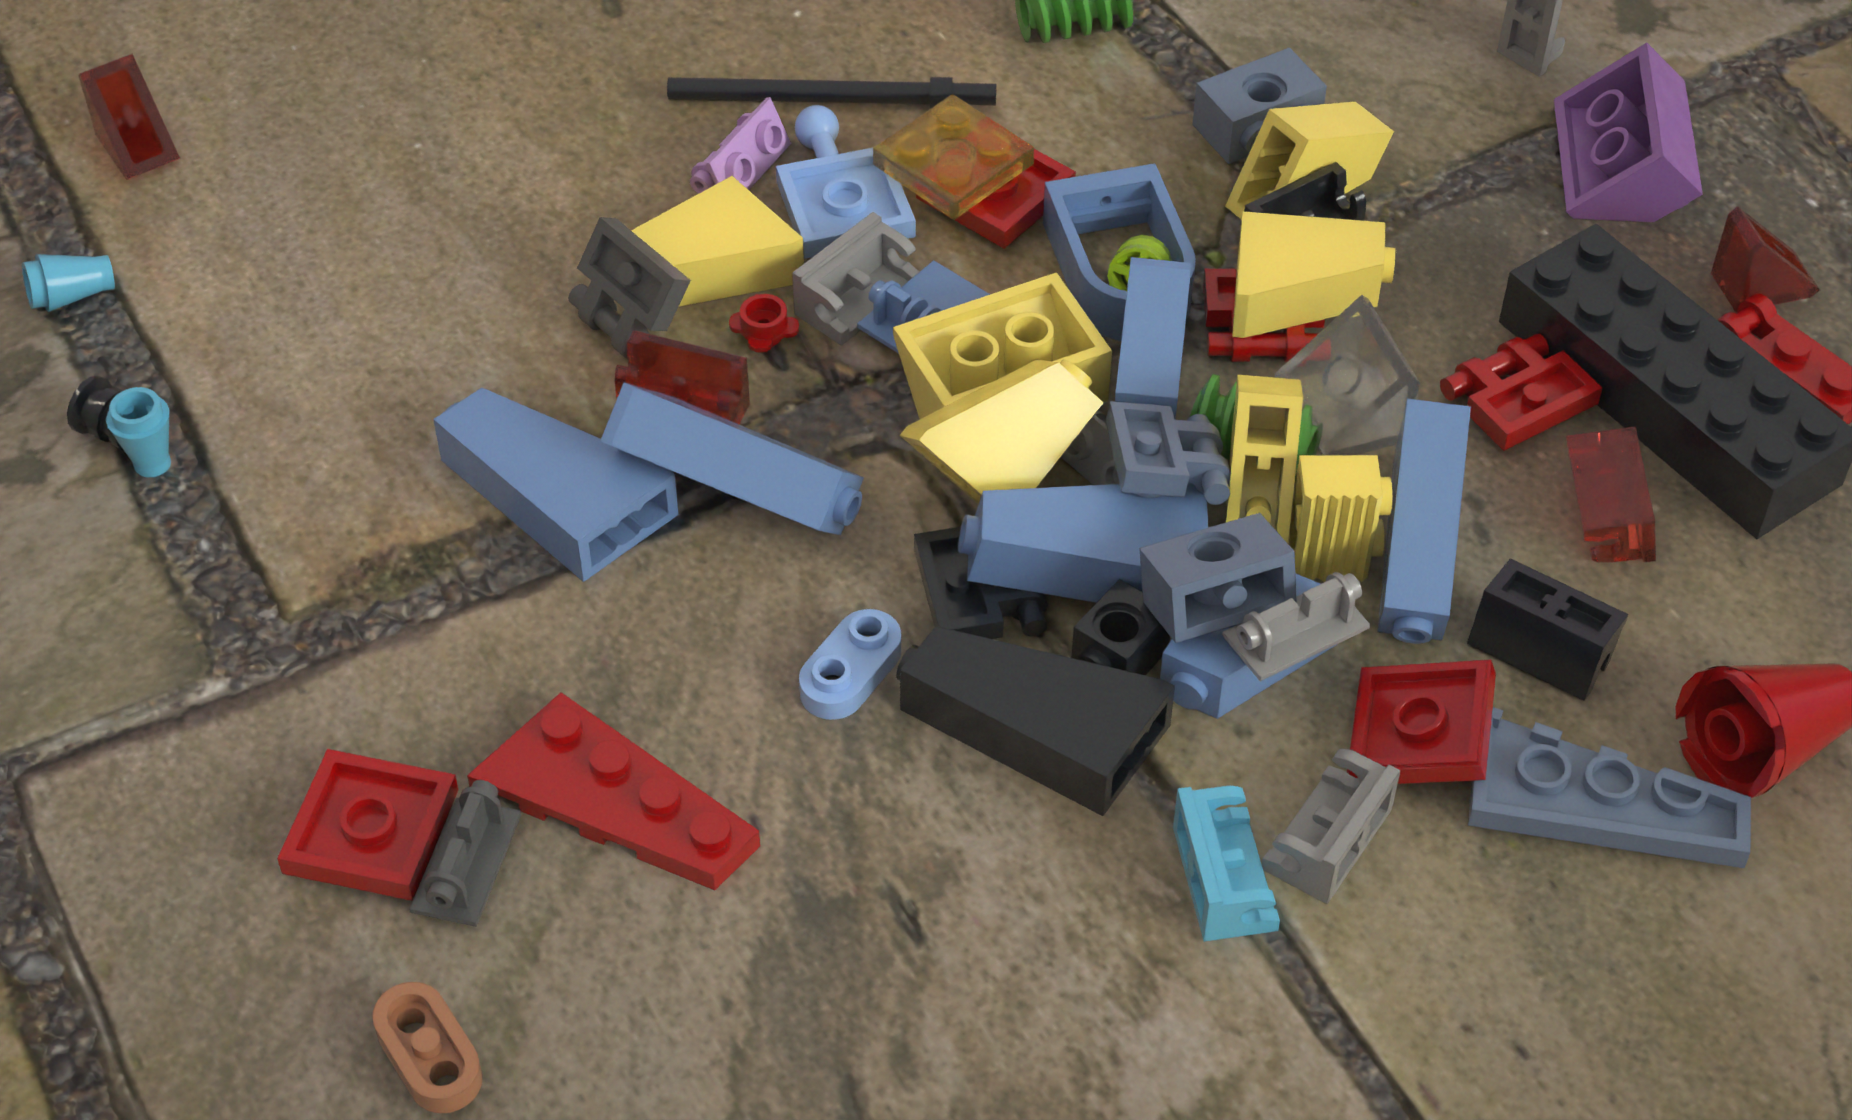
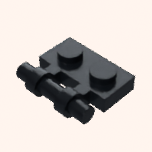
(967, 604)

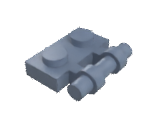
(1165, 454)

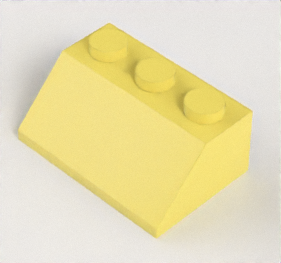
(995, 335)

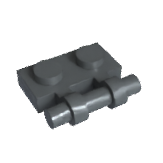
(633, 276)

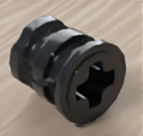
(90, 408)

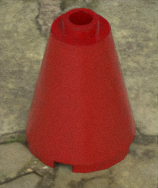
(1761, 721)

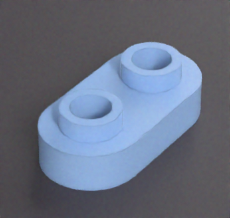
(853, 657)

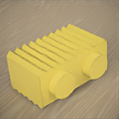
(1338, 514)

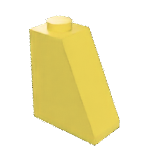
(1306, 140)
(725, 243)
(1305, 269)
(1008, 429)

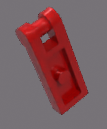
(1793, 353)

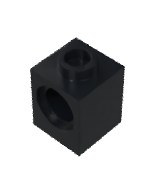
(1120, 632)

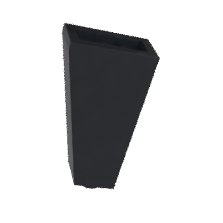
(1038, 712)

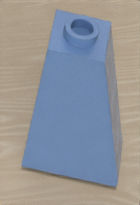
(733, 459)
(556, 480)
(1423, 521)
(1071, 537)

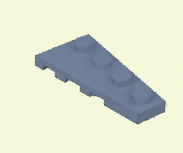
(1604, 800)

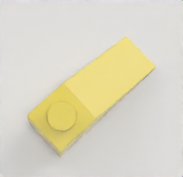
(1264, 449)

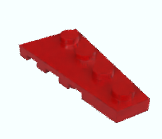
(614, 791)

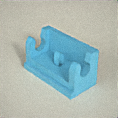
(1222, 864)

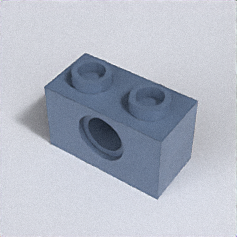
(1236, 102)
(1217, 576)

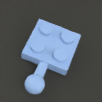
(837, 189)

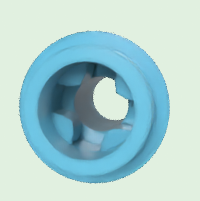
(64, 279)
(141, 427)

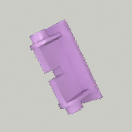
(746, 151)

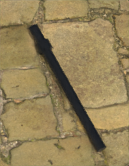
(831, 91)

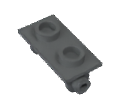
(467, 857)

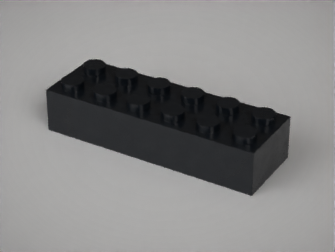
(1682, 380)

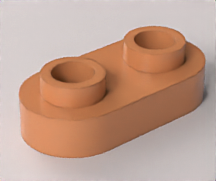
(429, 1052)

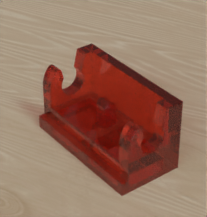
(687, 372)
(1613, 494)

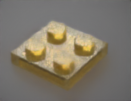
(953, 156)

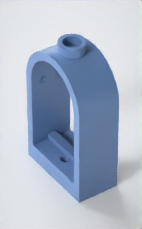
(1104, 203)

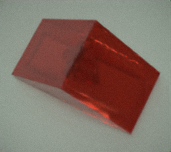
(127, 117)
(1758, 262)

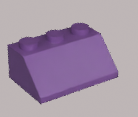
(1628, 142)

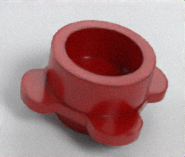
(763, 322)

